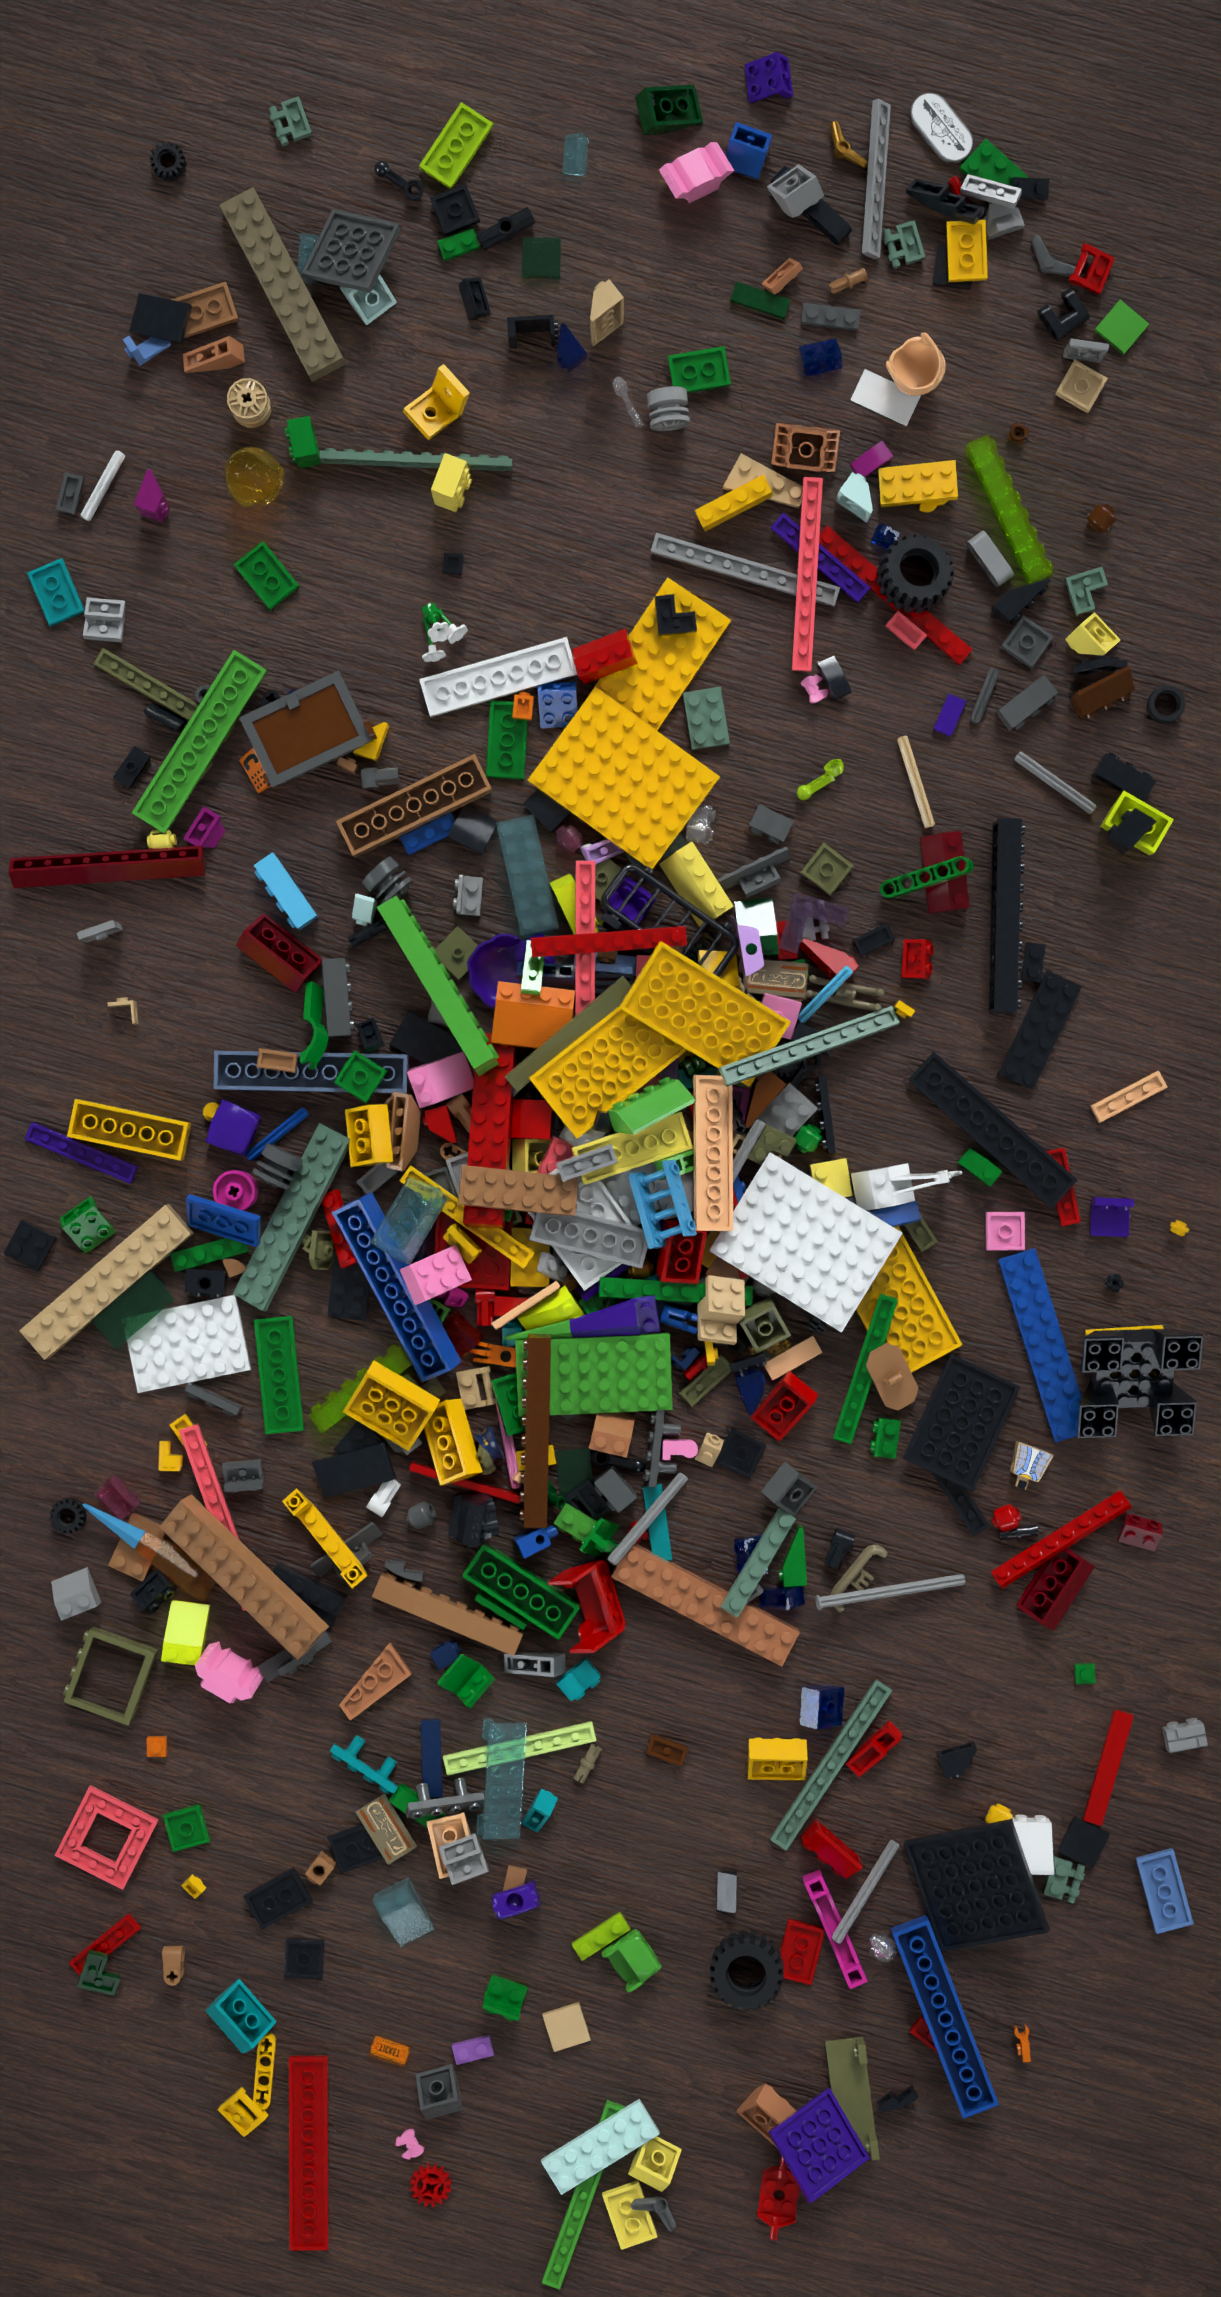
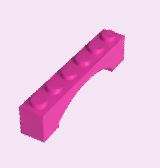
(830, 1919)

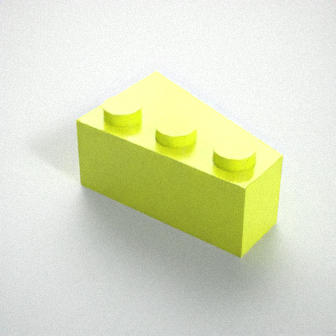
(565, 893)

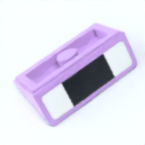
(600, 850)

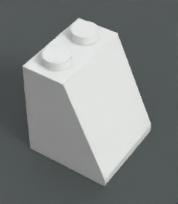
(1036, 1842)

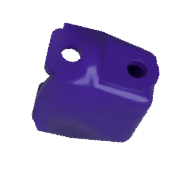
(233, 1127)
(515, 1900)

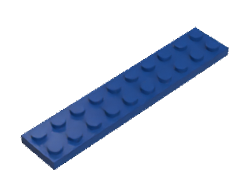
(1043, 1341)

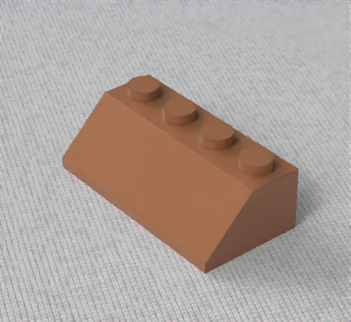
(765, 2110)

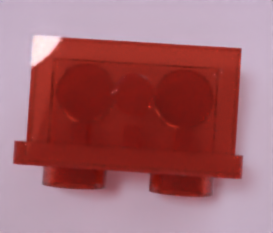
(461, 1333)

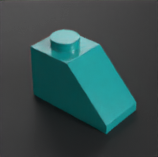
(539, 1810)

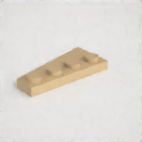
(747, 469)

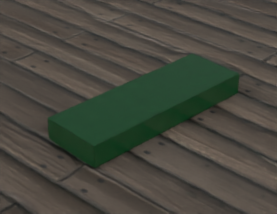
(760, 300)

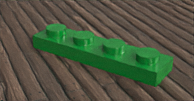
(207, 1253)

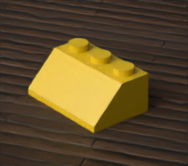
(777, 1759)

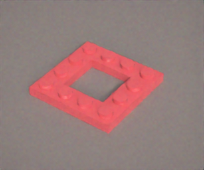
(75, 1853)

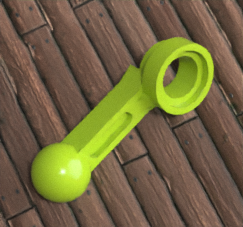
(831, 769)

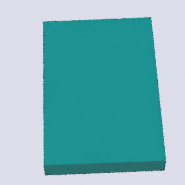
(56, 592)

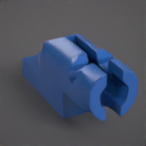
(676, 1317)

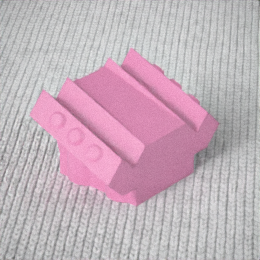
(697, 172)
(227, 1674)

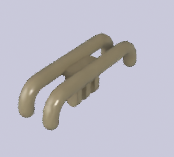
(846, 993)
(856, 1574)

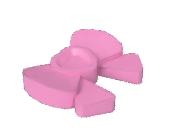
(814, 694)
(414, 2148)

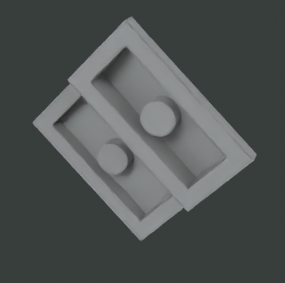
(104, 619)
(464, 1859)

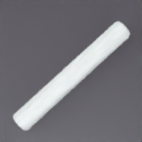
(102, 485)

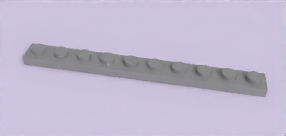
(737, 567)

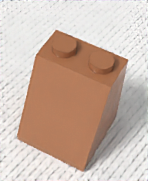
(612, 1433)

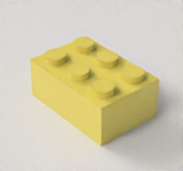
(451, 483)

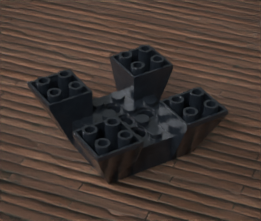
(1136, 1372)

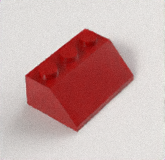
(604, 656)
(831, 1850)

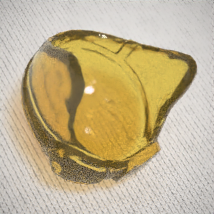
(253, 476)

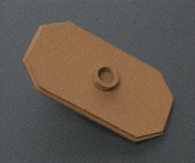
(892, 1376)

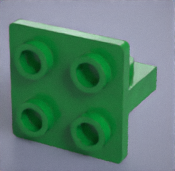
(600, 1538)

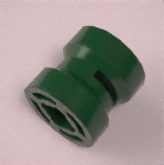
(693, 1066)

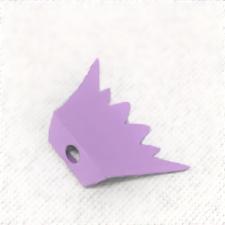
(748, 963)

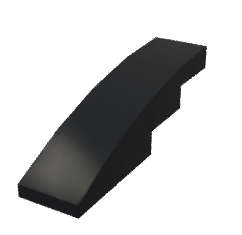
(939, 199)

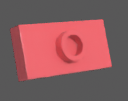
(906, 630)

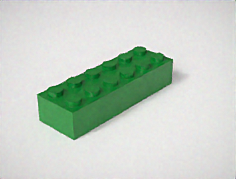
(521, 1590)

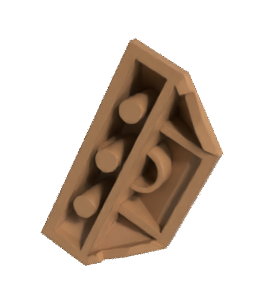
(404, 1129)

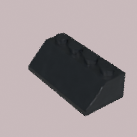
(318, 1596)

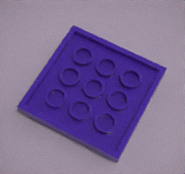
(819, 2145)

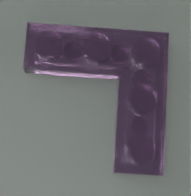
(803, 907)

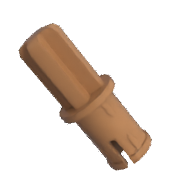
(848, 281)

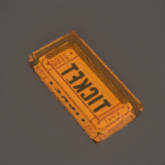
(389, 2051)

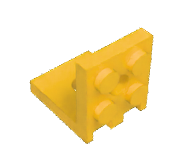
(444, 398)

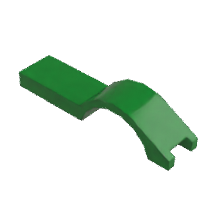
(313, 1014)

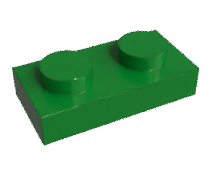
(458, 244)

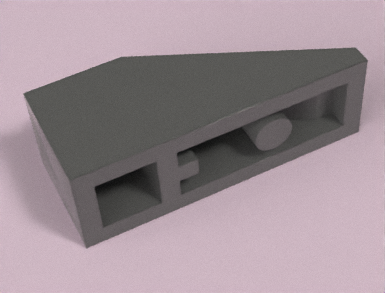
(535, 1663)

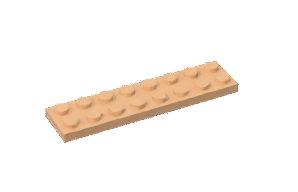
(713, 1154)

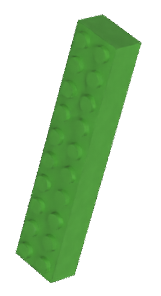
(435, 980)

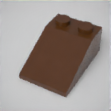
(763, 1093)

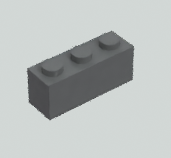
(1027, 703)

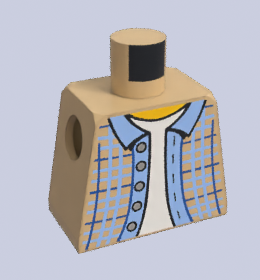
(1028, 1463)

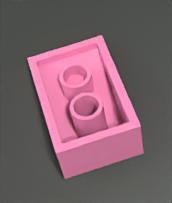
(441, 1079)

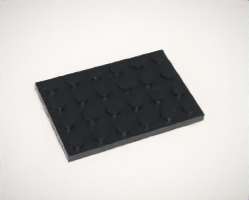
(961, 1422)

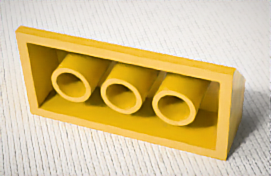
(452, 1443)

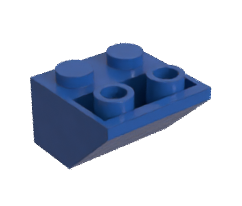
(748, 150)

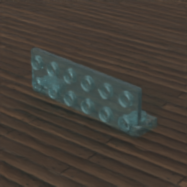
(503, 1780)

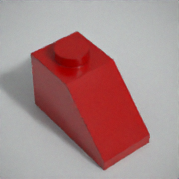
(440, 1122)

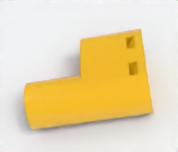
(168, 1461)

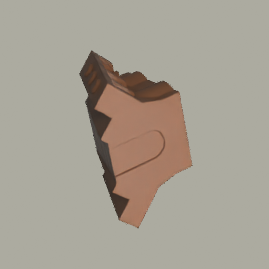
(805, 447)

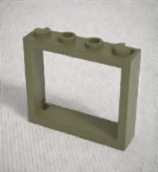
(125, 1643)

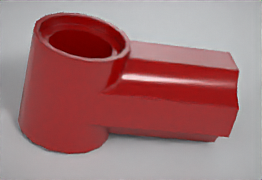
(485, 1306)

